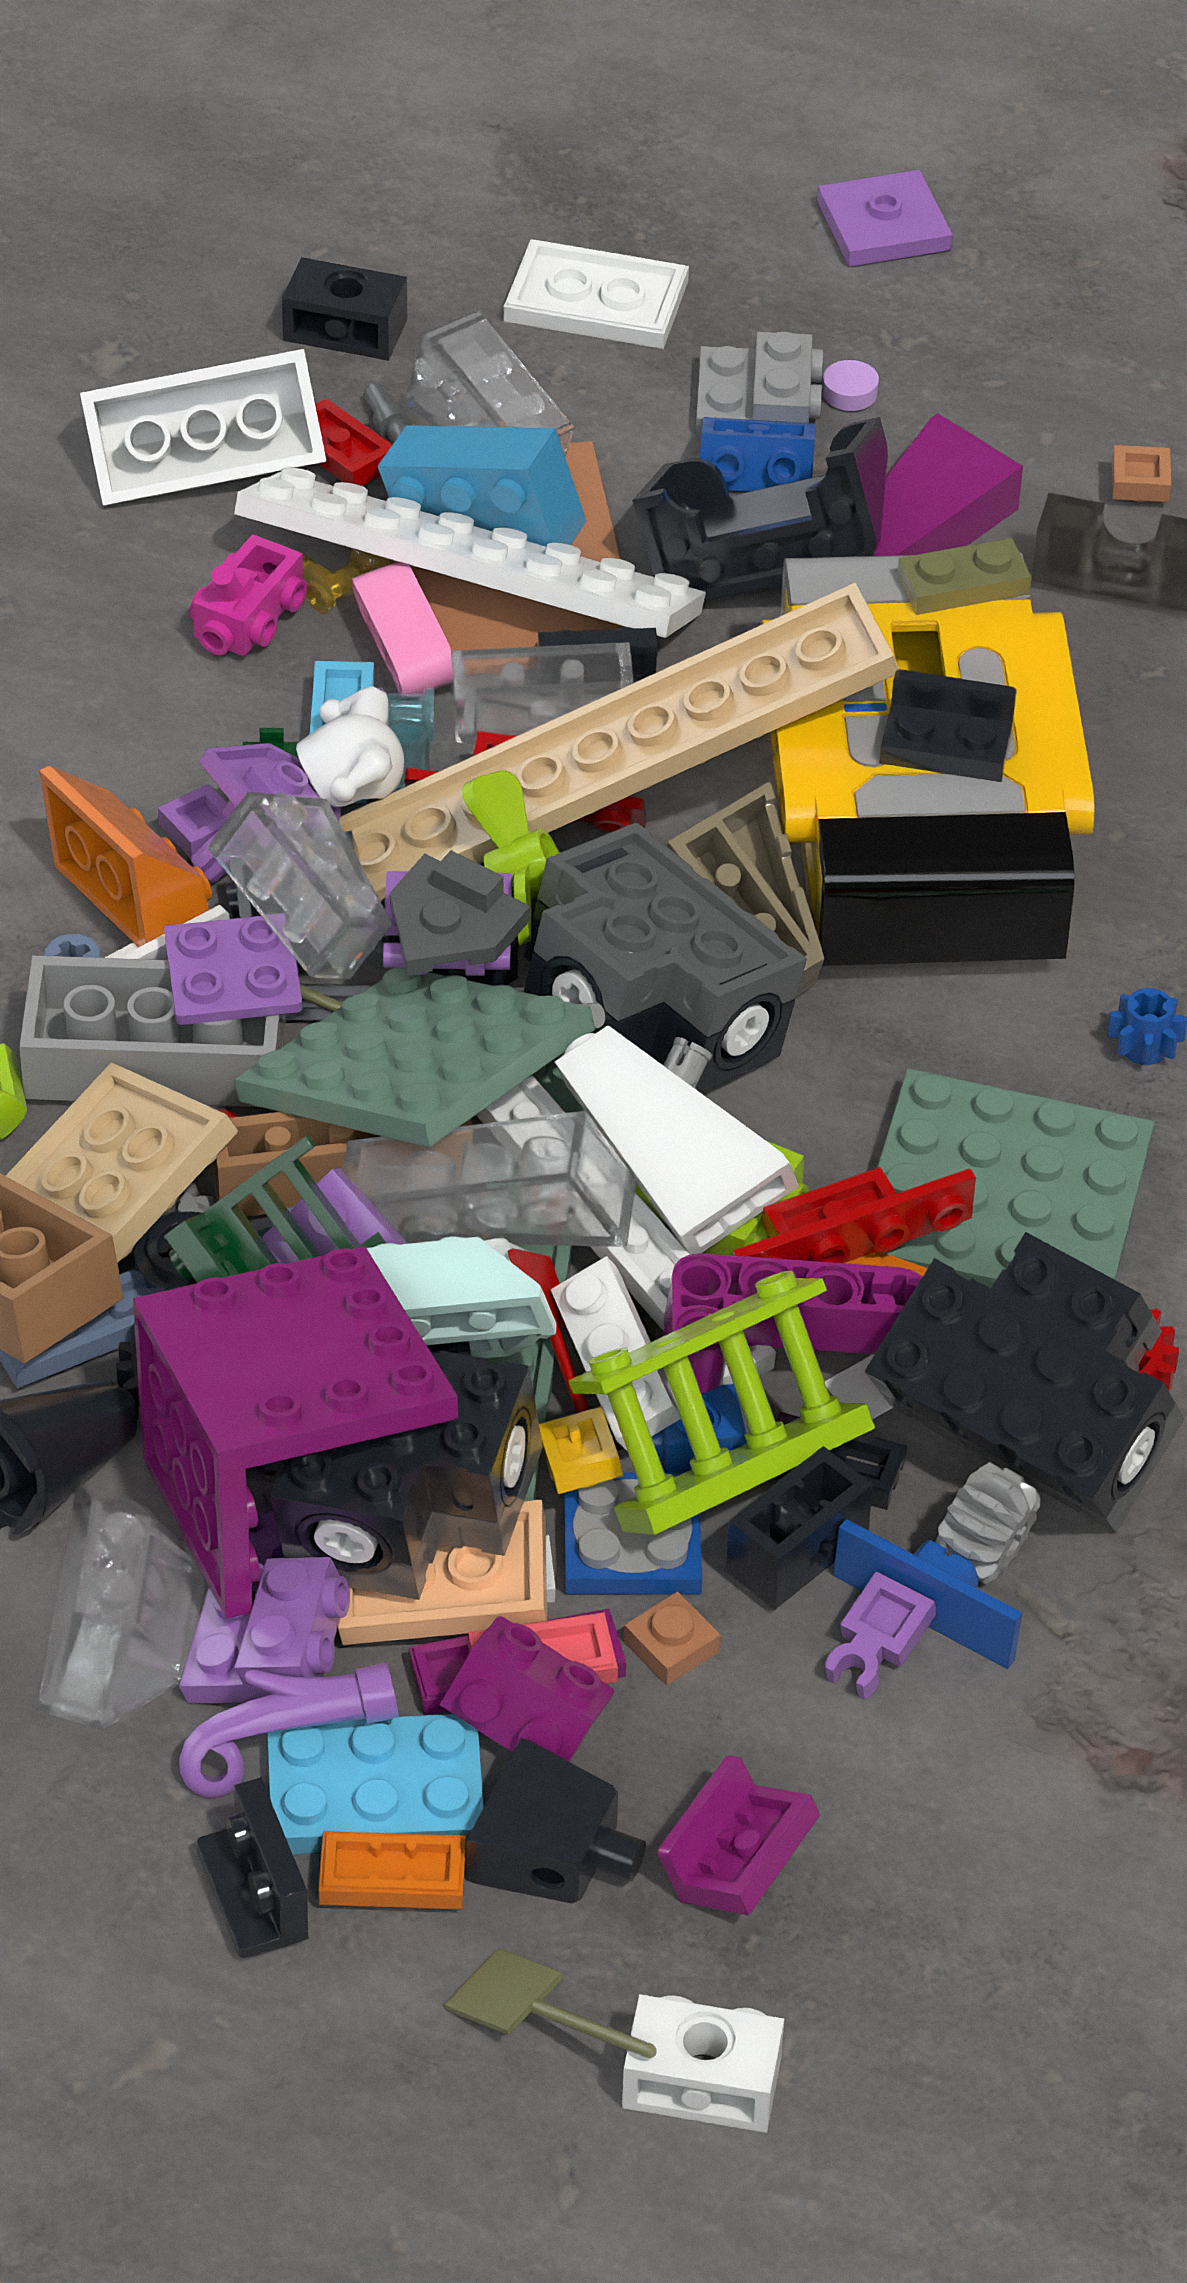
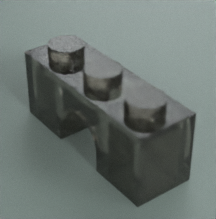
(1082, 555)

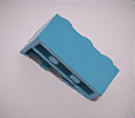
(489, 474)

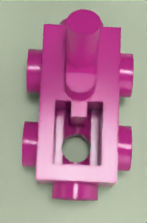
(248, 597)

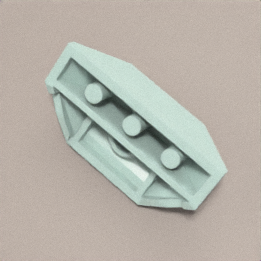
(466, 1293)

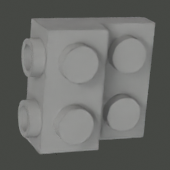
(762, 381)

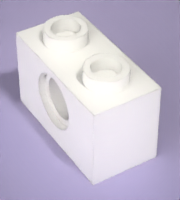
(723, 2091)

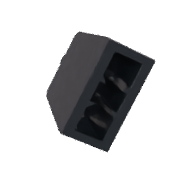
(549, 1829)

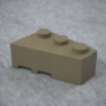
(751, 862)

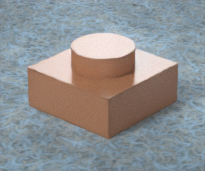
(1141, 473)
(672, 1638)

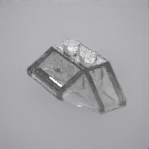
(119, 1613)

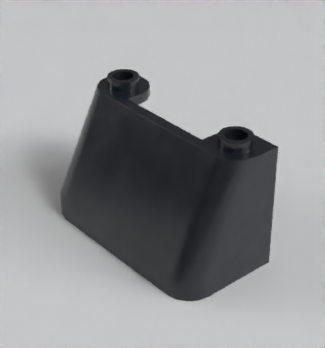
(743, 538)

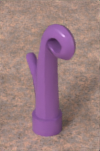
(293, 1704)

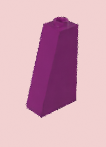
(946, 491)

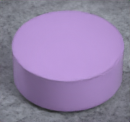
(850, 385)

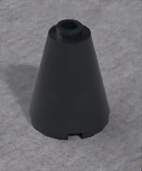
(57, 1443)

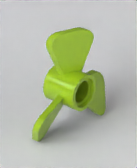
(500, 809)

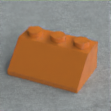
(119, 859)

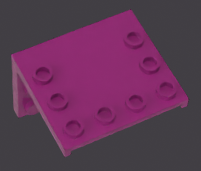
(268, 1374)

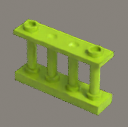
(770, 1444)

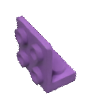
(230, 971)

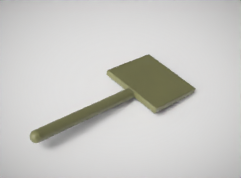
(513, 1987)

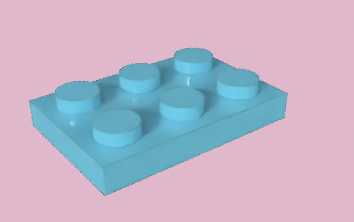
(375, 1778)

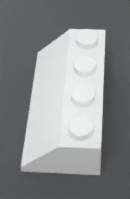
(203, 427)

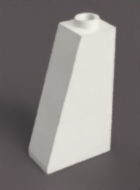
(683, 1149)

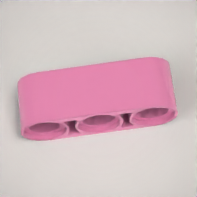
(403, 627)

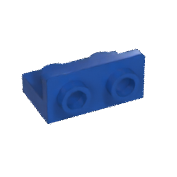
(758, 451)

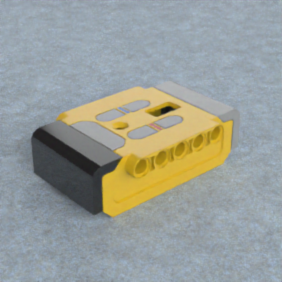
(927, 859)

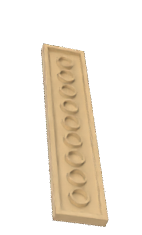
(638, 733)

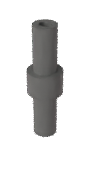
(388, 416)

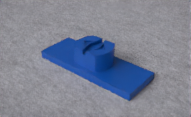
(950, 1581)

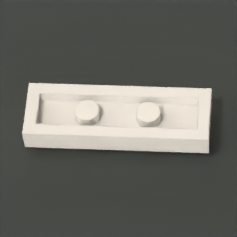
(604, 1319)

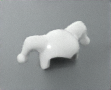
(354, 751)

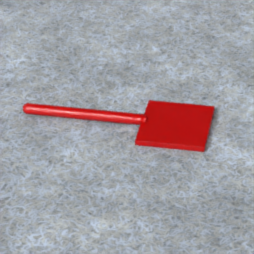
(542, 1271)

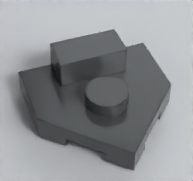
(453, 913)

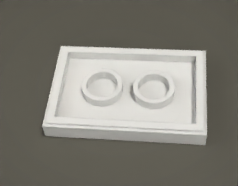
(596, 293)

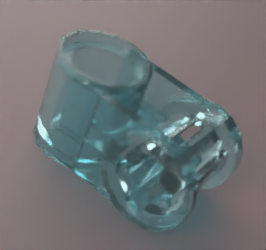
(413, 723)

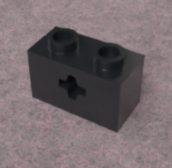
(795, 1526)

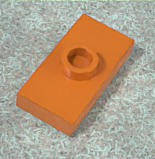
(392, 1870)

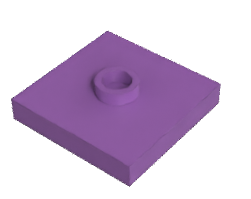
(884, 218)

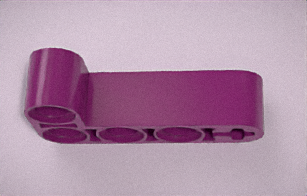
(846, 1318)

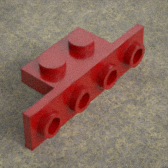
(861, 1217)

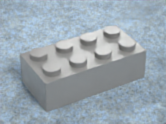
(123, 1013)

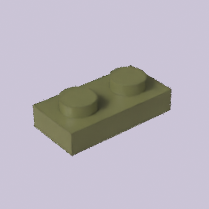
(964, 576)

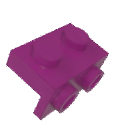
(526, 1690)
(734, 1839)

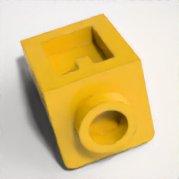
(580, 1450)

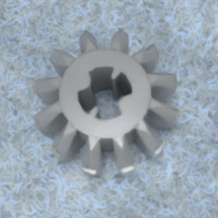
(990, 1520)

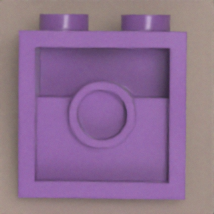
(285, 1633)

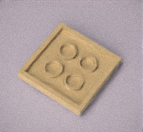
(124, 1153)

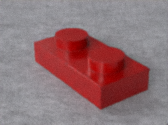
(349, 445)

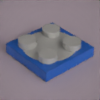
(619, 1562)

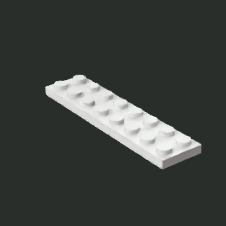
(481, 556)

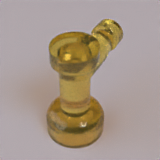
(326, 586)

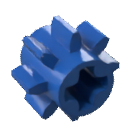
(1147, 1026)

